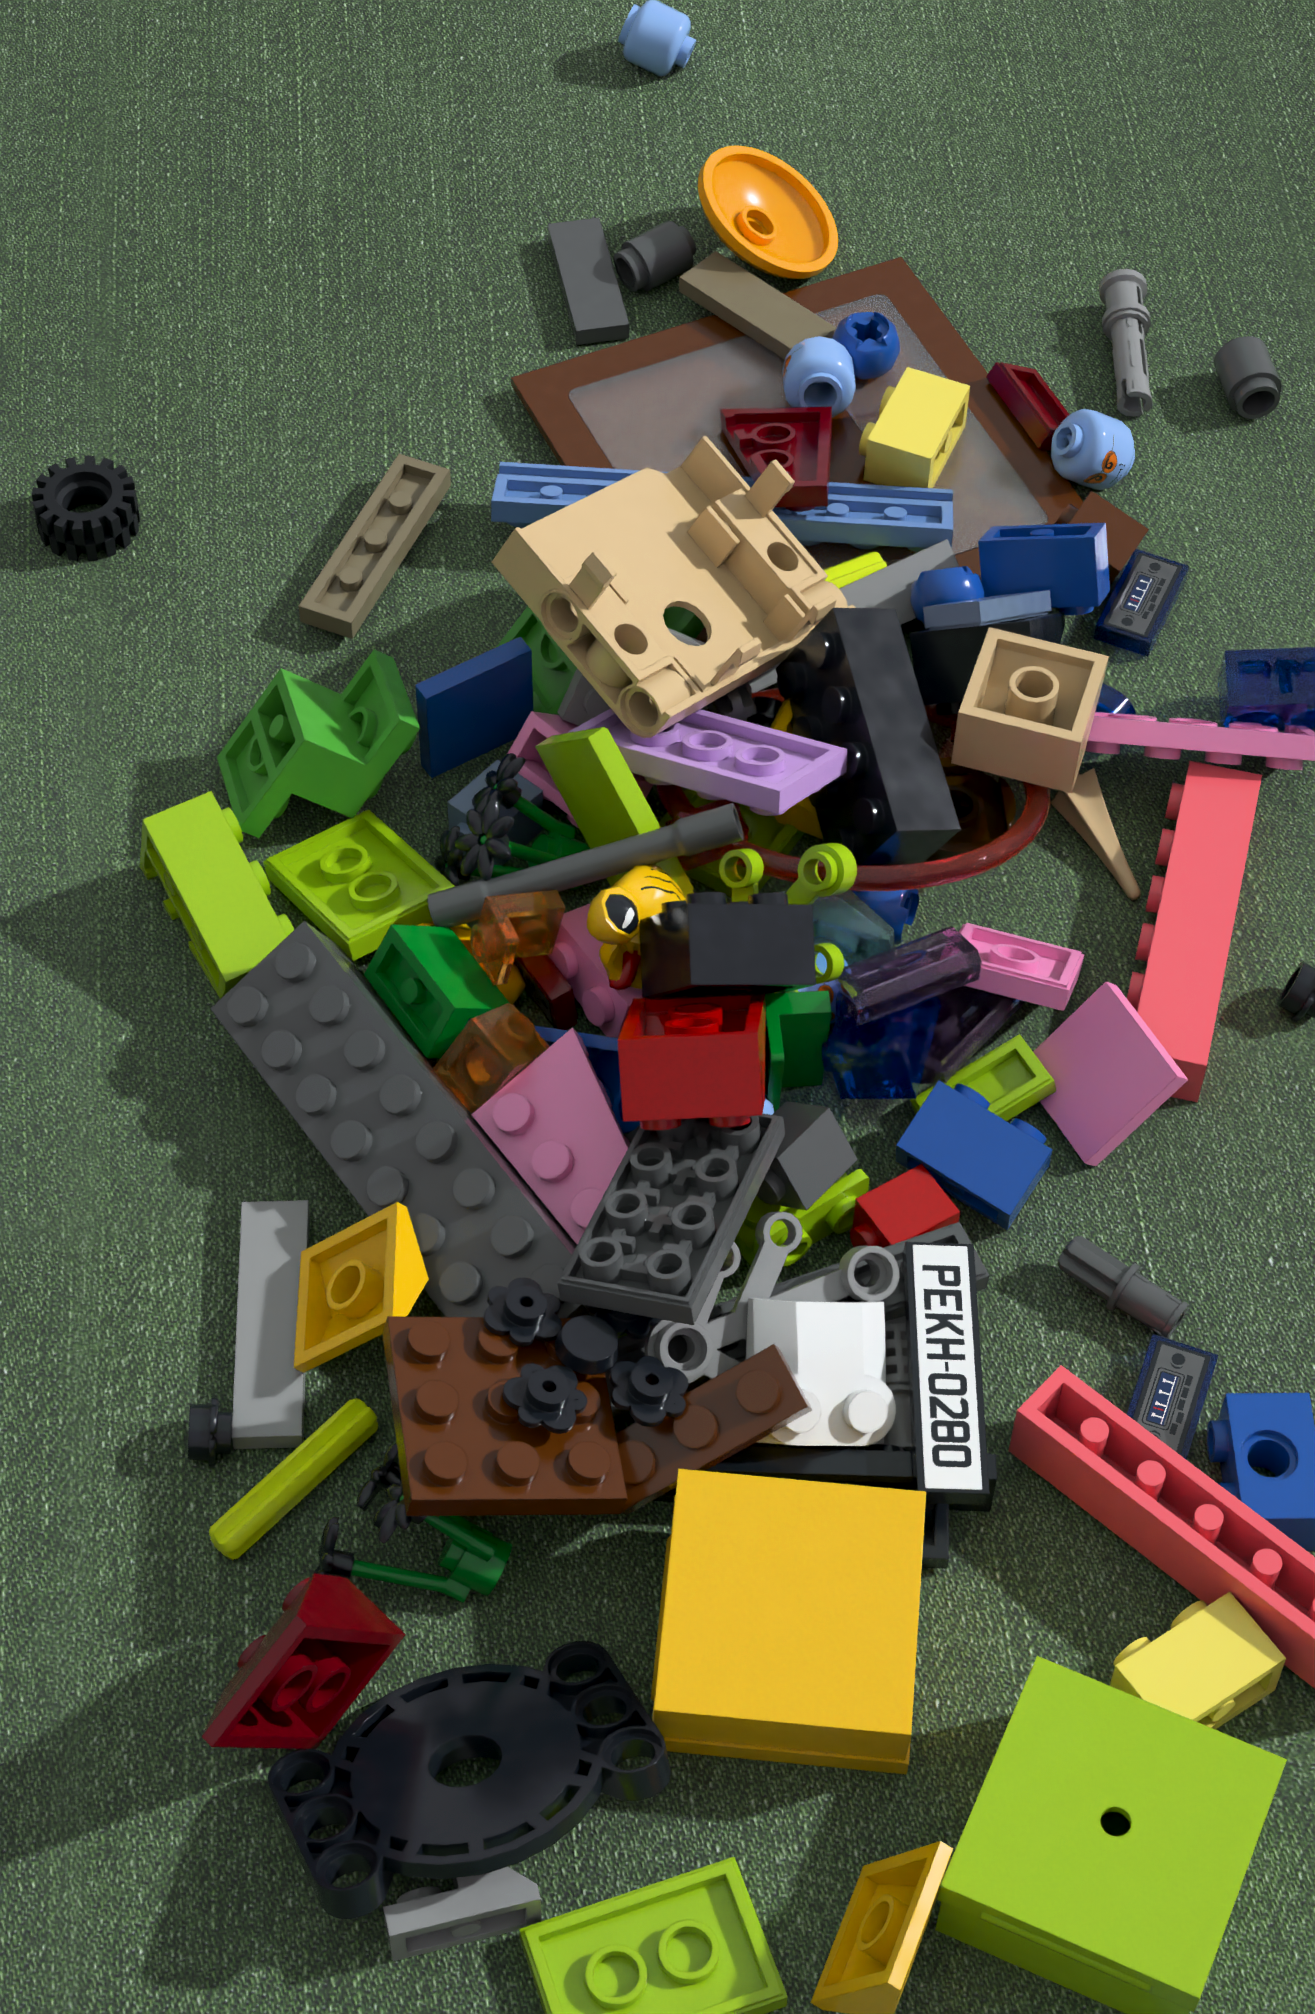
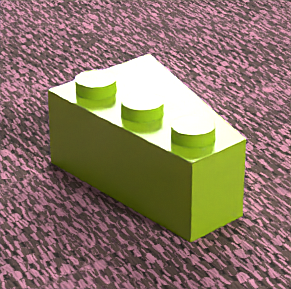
(212, 888)

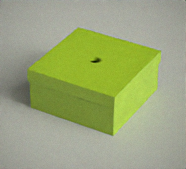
(1108, 1844)

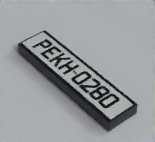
(945, 1373)

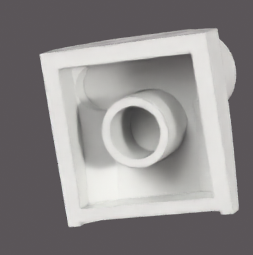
(838, 1363)

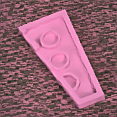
(1221, 744)
(558, 1131)

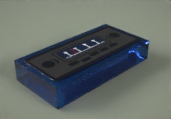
(1141, 602)
(1172, 1391)

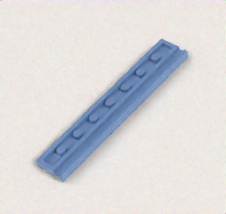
(855, 513)

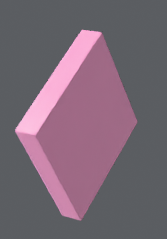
(1024, 967)
(1105, 1074)

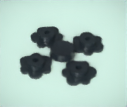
(583, 1346)

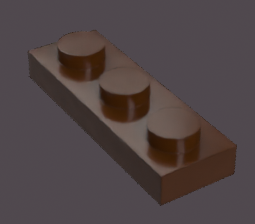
(715, 1424)

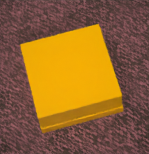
(790, 1621)

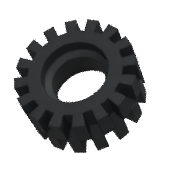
(89, 530)

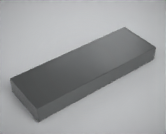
(588, 281)

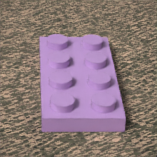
(729, 760)

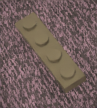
(375, 546)

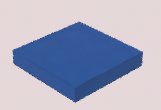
(474, 706)

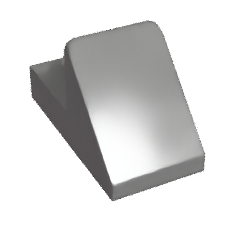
(473, 1911)

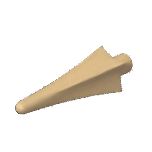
(1090, 818)

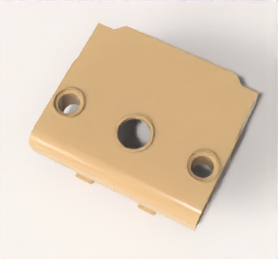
(660, 542)

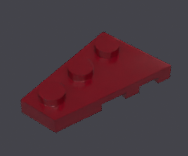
(792, 436)

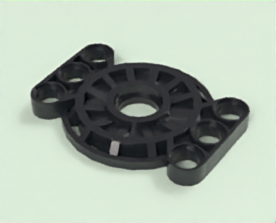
(421, 1828)

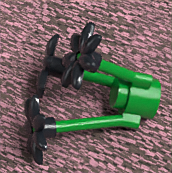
(490, 831)
(470, 1553)

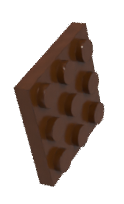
(465, 1445)

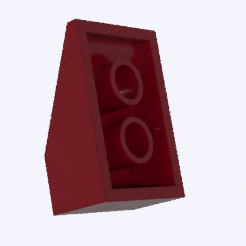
(305, 1668)

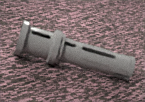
(1126, 325)

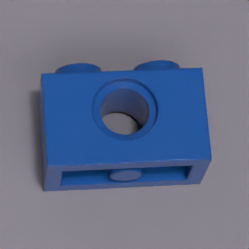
(1272, 1434)

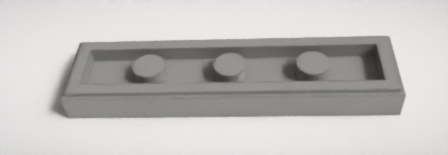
(266, 1386)

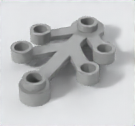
(708, 1336)

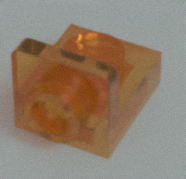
(515, 928)
(489, 1055)

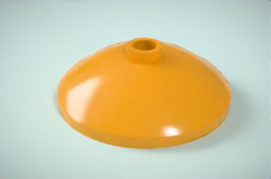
(767, 212)

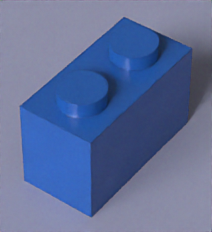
(1051, 557)
(975, 1152)

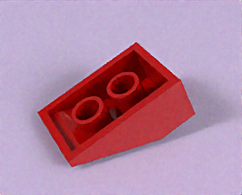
(693, 1060)

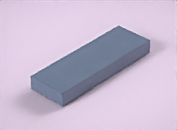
(987, 610)

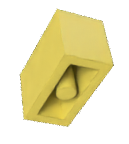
(914, 430)
(1204, 1666)

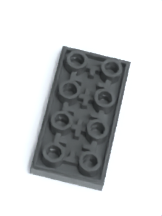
(671, 1218)

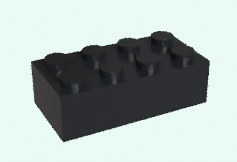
(859, 692)

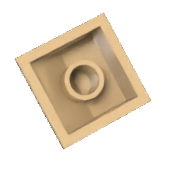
(1029, 709)

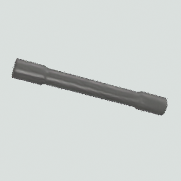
(684, 837)

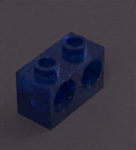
(1268, 687)
(882, 1055)

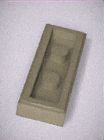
(751, 305)

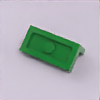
(431, 984)
(794, 1039)

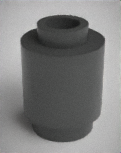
(655, 256)
(1248, 377)

